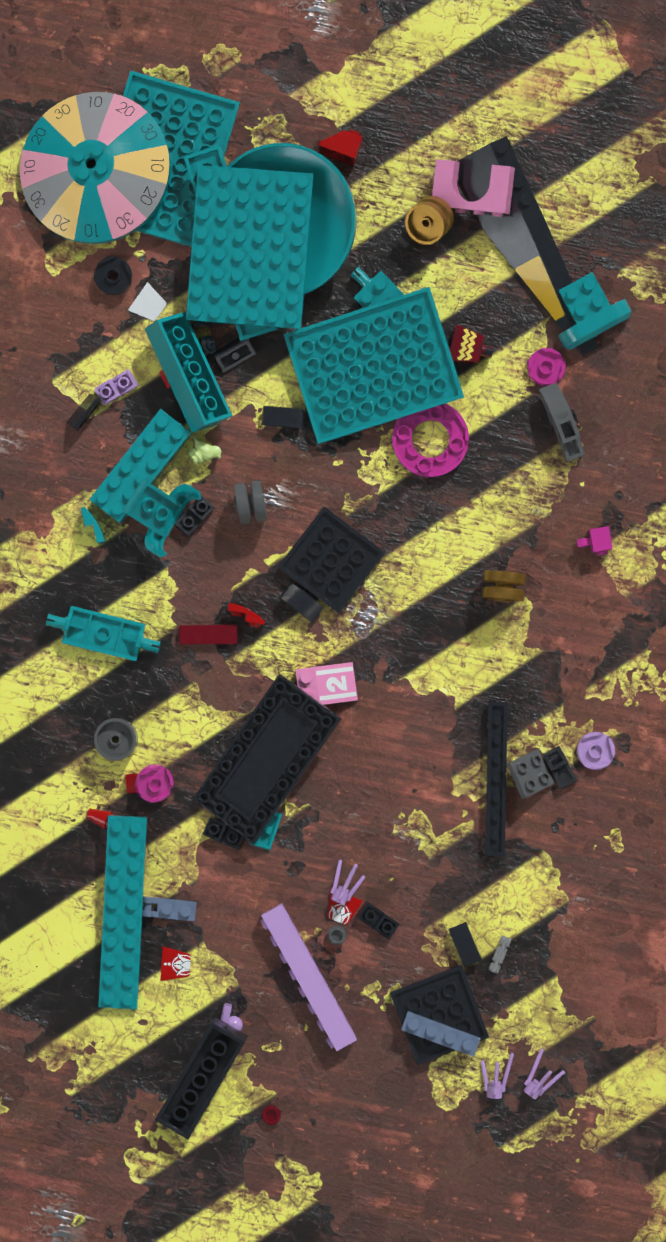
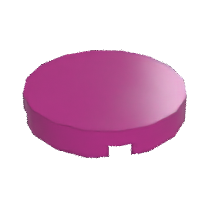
(546, 366)
(154, 783)

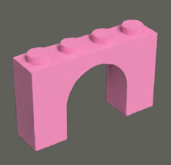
(495, 200)

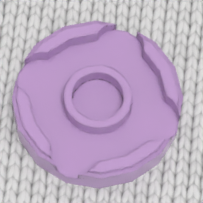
(595, 750)

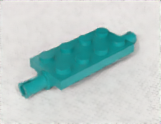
(374, 289)
(103, 633)

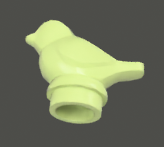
(203, 452)

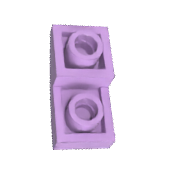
(116, 387)

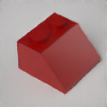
(342, 147)

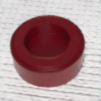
(271, 1114)

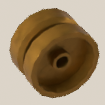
(429, 220)
(503, 589)

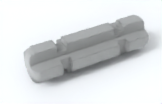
(499, 954)

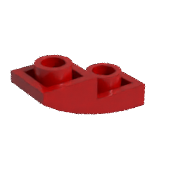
(251, 617)

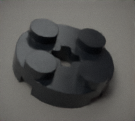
(103, 271)

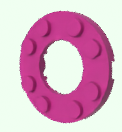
(448, 459)

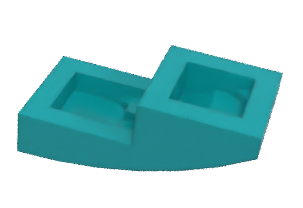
(89, 521)

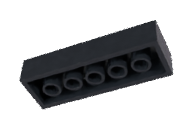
(201, 1078)

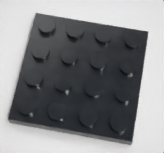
(331, 559)
(442, 998)

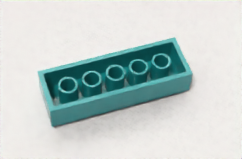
(188, 372)
(143, 460)

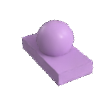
(233, 1021)

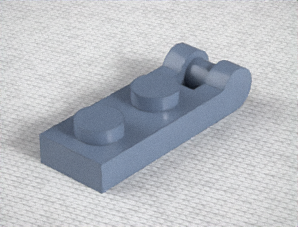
(170, 908)

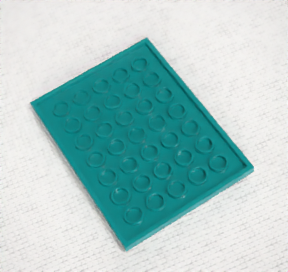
(190, 124)
(249, 246)
(374, 365)

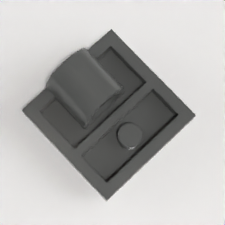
(530, 773)

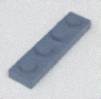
(440, 1033)

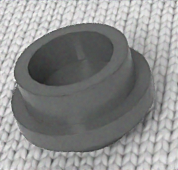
(336, 935)

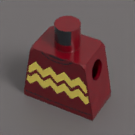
(468, 346)

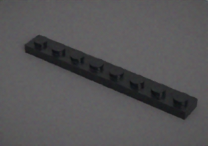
(496, 779)

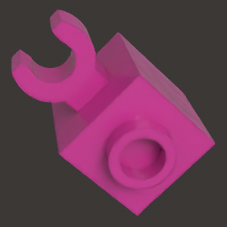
(598, 539)

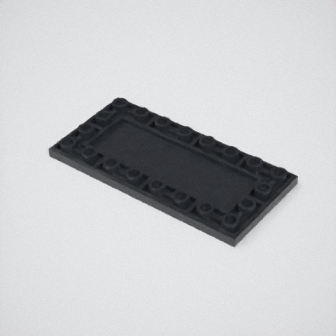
(267, 758)

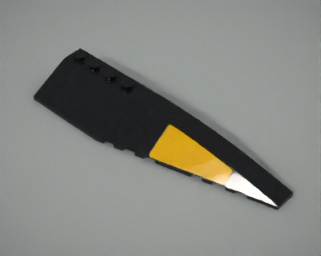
(523, 233)

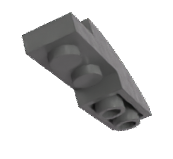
(562, 421)

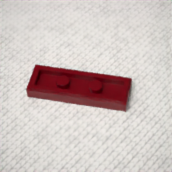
(208, 634)

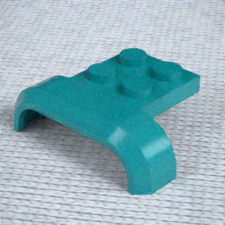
(589, 311)
(158, 511)

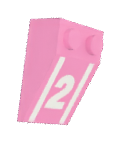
(329, 683)

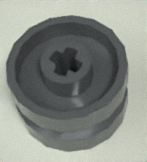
(250, 502)
(127, 739)

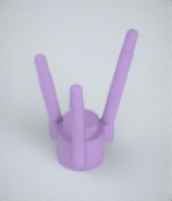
(341, 893)
(495, 1088)
(535, 1088)

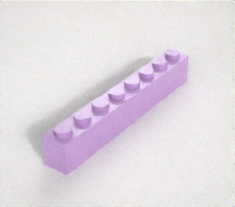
(309, 977)

